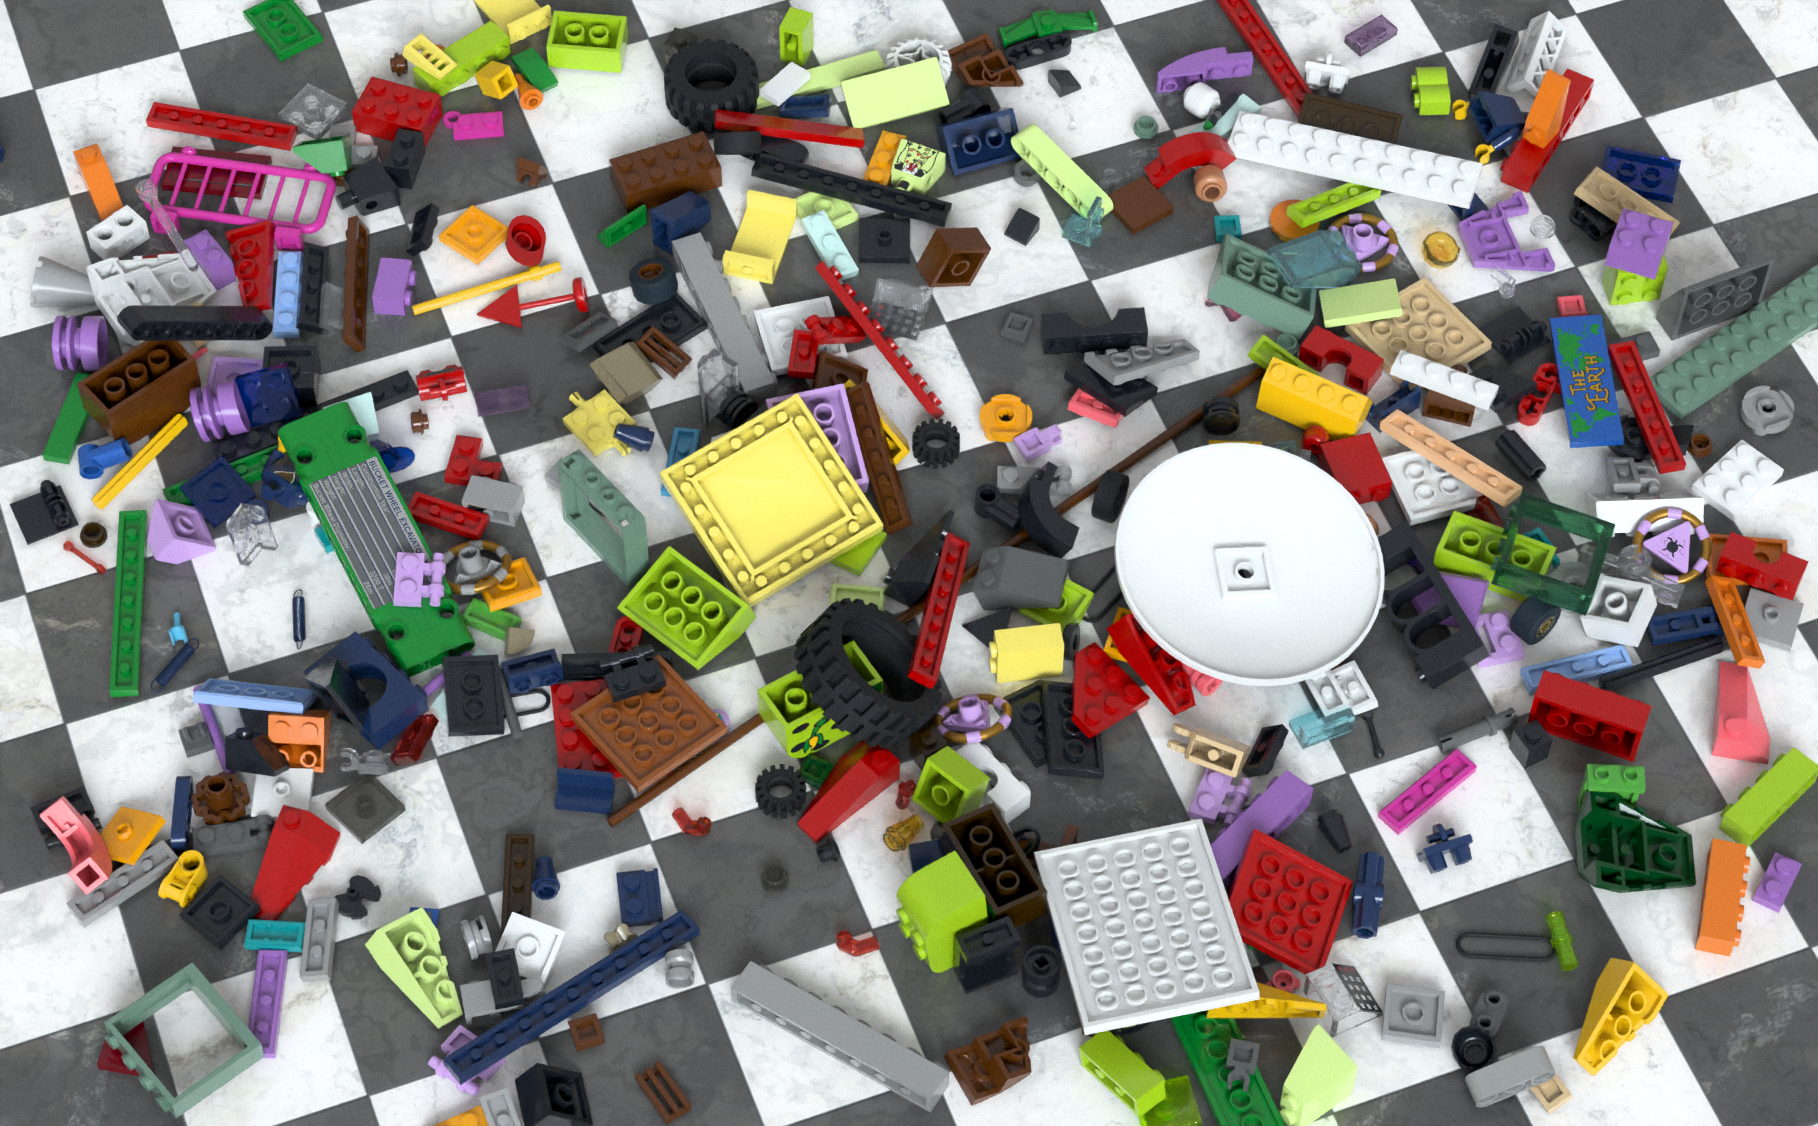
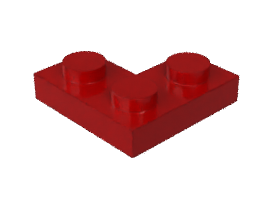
(465, 462)

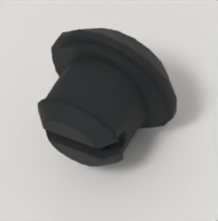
(828, 851)

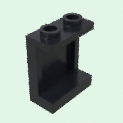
(986, 954)

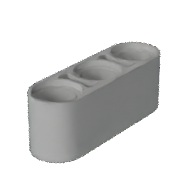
(1510, 1076)

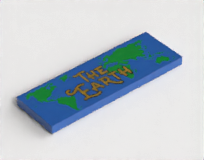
(1586, 381)

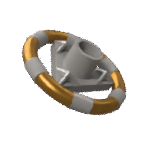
(474, 567)

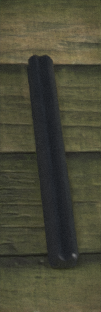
(1661, 664)

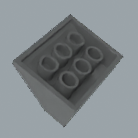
(1715, 299)

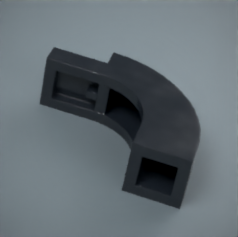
(1040, 518)

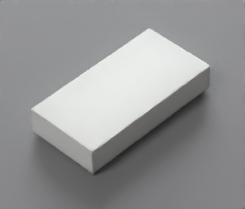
(784, 84)

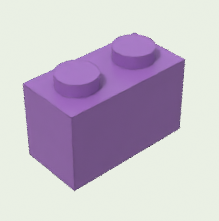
(211, 259)
(393, 286)

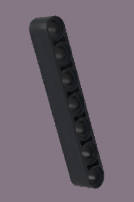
(194, 323)

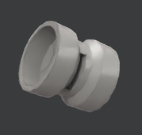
(679, 968)

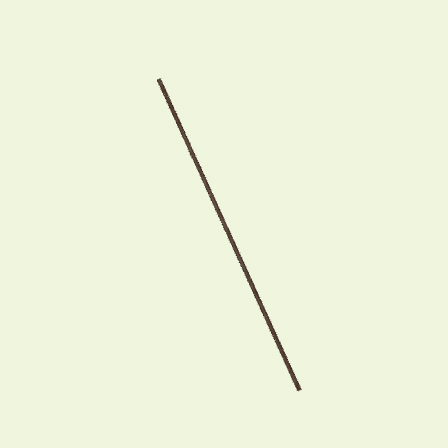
(918, 608)

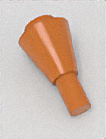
(528, 95)

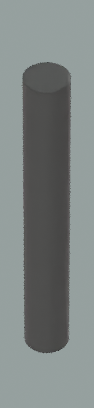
(509, 709)

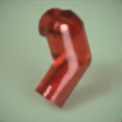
(854, 947)

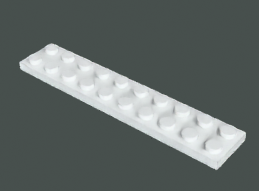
(1355, 159)

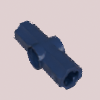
(1368, 895)

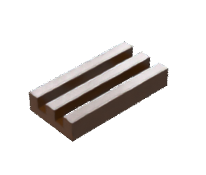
(657, 359)
(651, 1074)

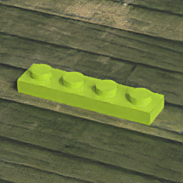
(1331, 203)

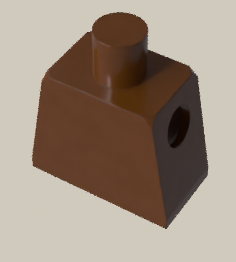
(1447, 408)

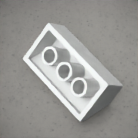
(1631, 509)

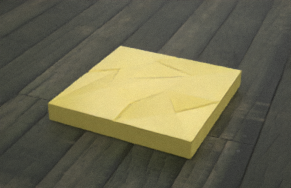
(771, 501)

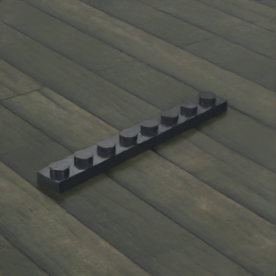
(851, 189)
(384, 394)

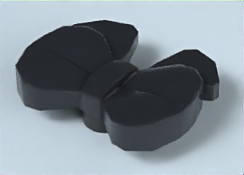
(350, 901)

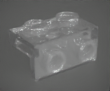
(250, 532)

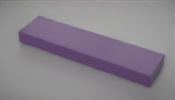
(268, 998)

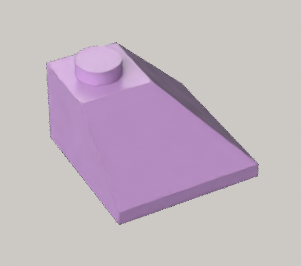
(178, 533)

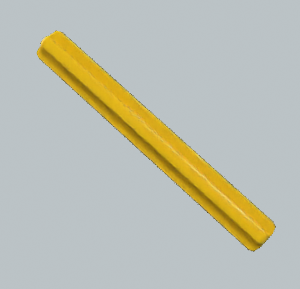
(139, 461)

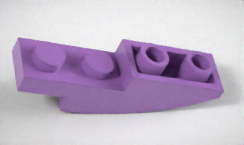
(1203, 66)

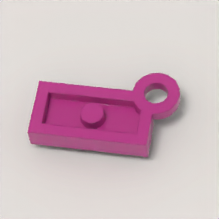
(475, 125)

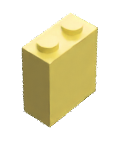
(1027, 653)

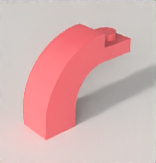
(84, 844)

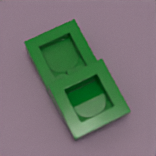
(534, 70)

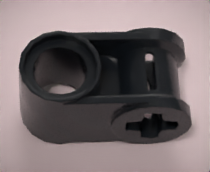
(1591, 220)

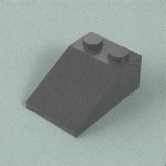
(1019, 579)

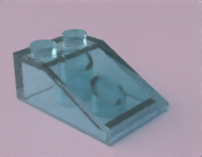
(1316, 260)

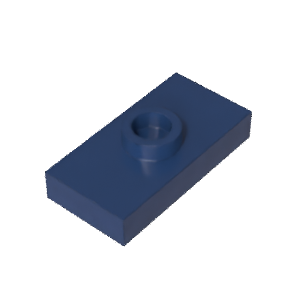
(806, 107)

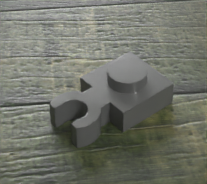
(1241, 1061)

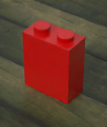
(1357, 467)

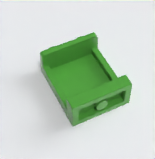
(1624, 780)

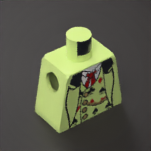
(916, 167)

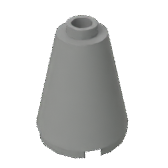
(60, 286)

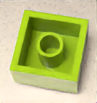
(1626, 287)
(949, 786)

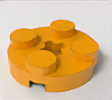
(993, 412)

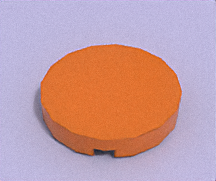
(1285, 226)

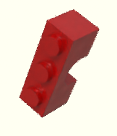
(1325, 348)
(1778, 578)

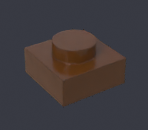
(586, 1032)

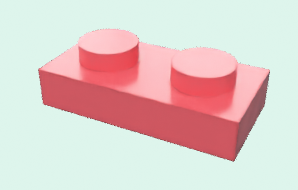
(1088, 406)

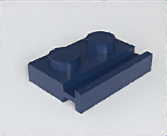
(639, 897)

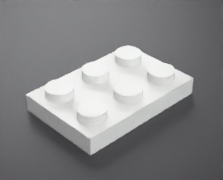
(1737, 480)

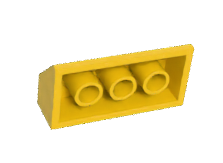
(1311, 401)

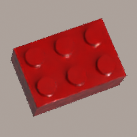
(391, 106)

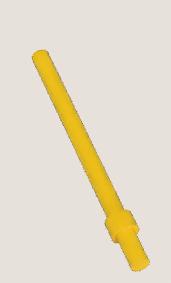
(533, 273)

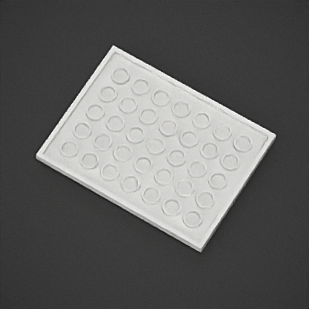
(1145, 926)

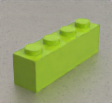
(471, 54)
(1769, 797)

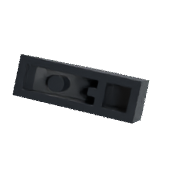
(1495, 60)

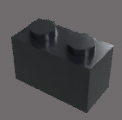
(405, 157)

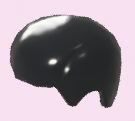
(1473, 1048)

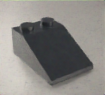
(339, 692)

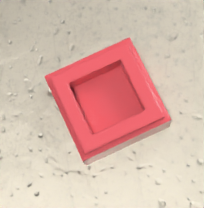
(1571, 306)

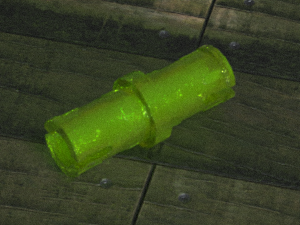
(1562, 941)

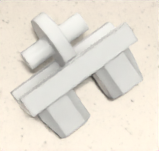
(1326, 70)

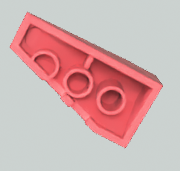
(1738, 719)

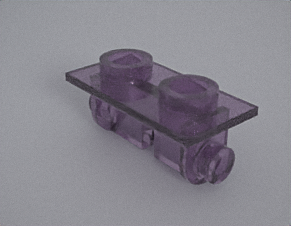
(502, 400)

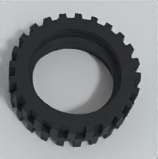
(842, 690)

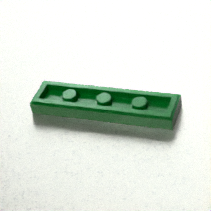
(67, 427)

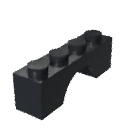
(1064, 335)

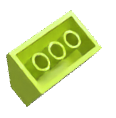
(1472, 544)

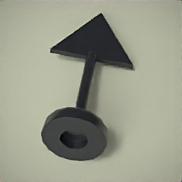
(984, 629)

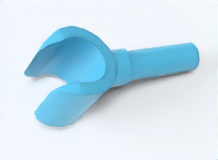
(178, 631)

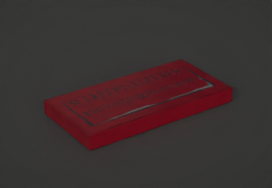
(218, 177)

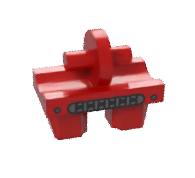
(441, 383)

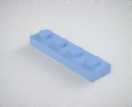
(287, 295)

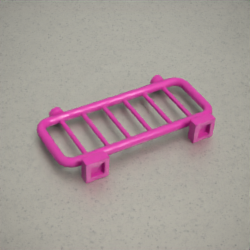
(287, 234)

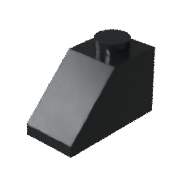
(253, 753)

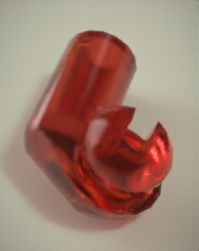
(904, 792)
(691, 827)

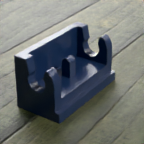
(1403, 400)

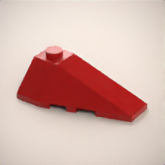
(1153, 664)
(850, 786)

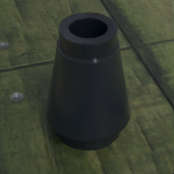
(1335, 830)

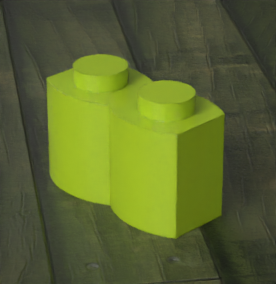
(1431, 90)

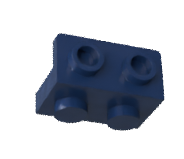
(532, 671)

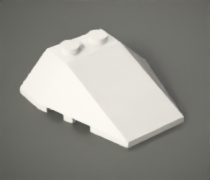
(145, 283)

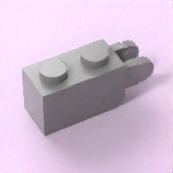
(480, 1004)

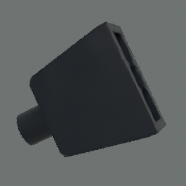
(369, 189)

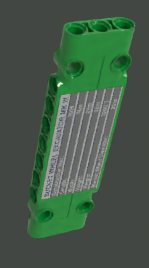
(366, 529)

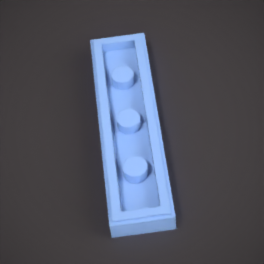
(1579, 667)

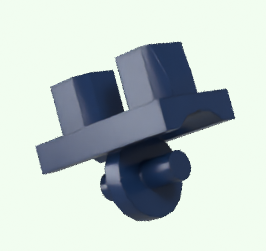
(1434, 854)

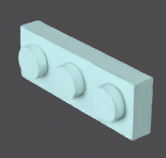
(829, 244)

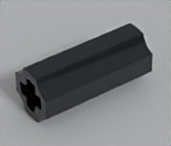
(1520, 455)

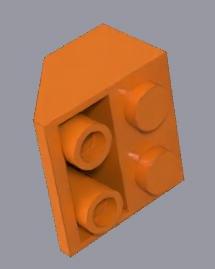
(301, 738)

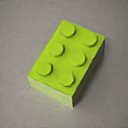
(587, 41)

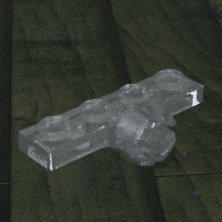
(1636, 568)

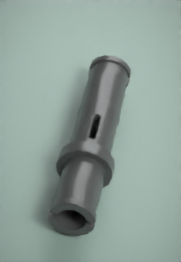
(1487, 726)

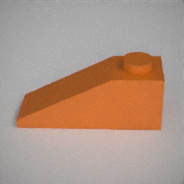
(1547, 109)
(98, 181)

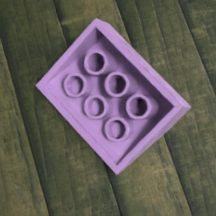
(833, 415)

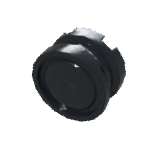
(736, 409)
(1221, 416)

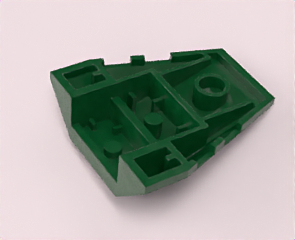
(1629, 850)

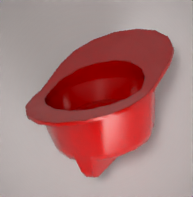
(525, 240)

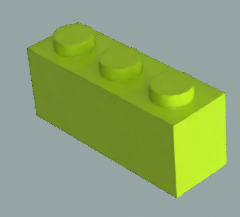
(1122, 1072)

